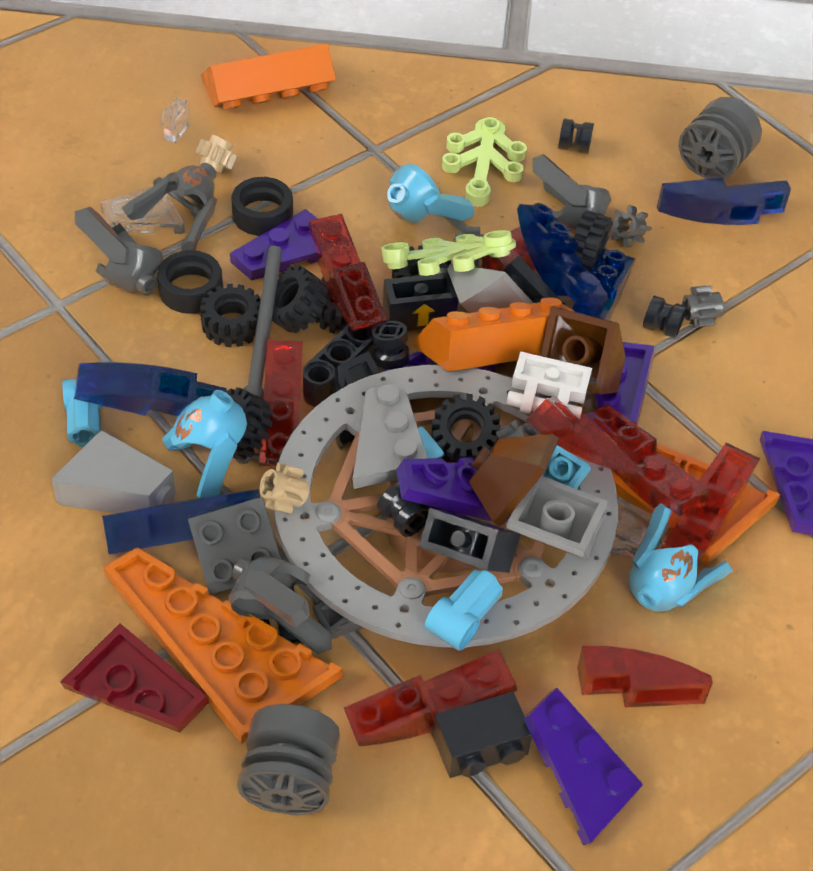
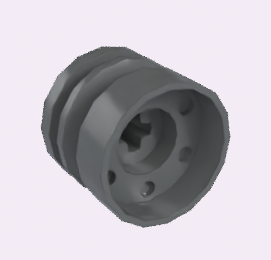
(720, 138)
(289, 759)

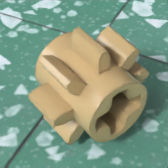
(216, 153)
(284, 488)

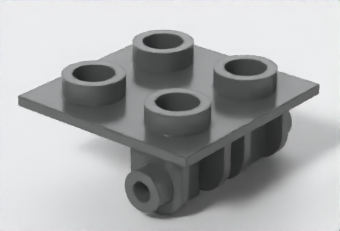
(230, 535)

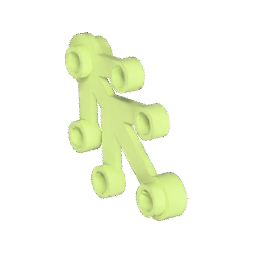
(489, 133)
(437, 251)

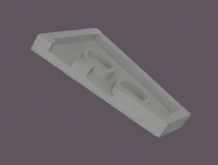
(385, 435)

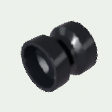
(582, 138)
(664, 316)
(391, 347)
(407, 515)

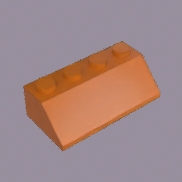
(269, 75)
(487, 335)

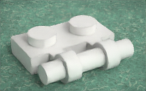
(549, 378)

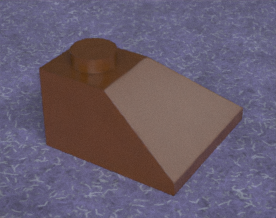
(587, 343)
(509, 472)

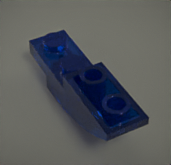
(721, 204)
(553, 256)
(612, 271)
(139, 387)
(165, 522)

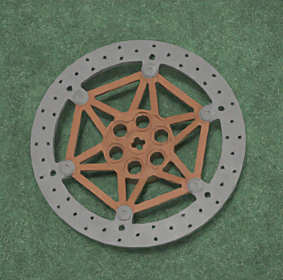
(382, 612)

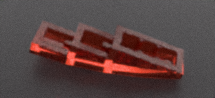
(726, 482)

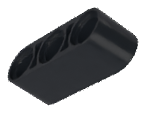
(319, 371)

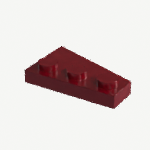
(137, 681)

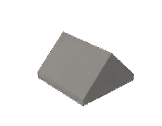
(485, 289)
(559, 516)

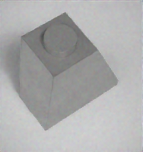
(113, 478)

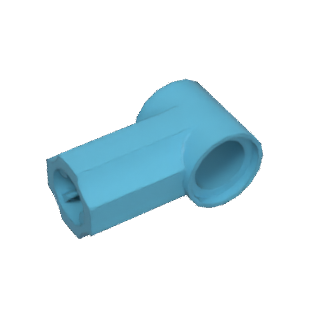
(82, 417)
(459, 617)

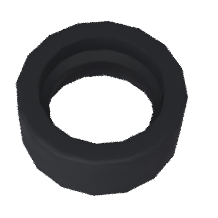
(261, 190)
(187, 263)

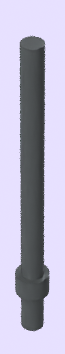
(264, 321)

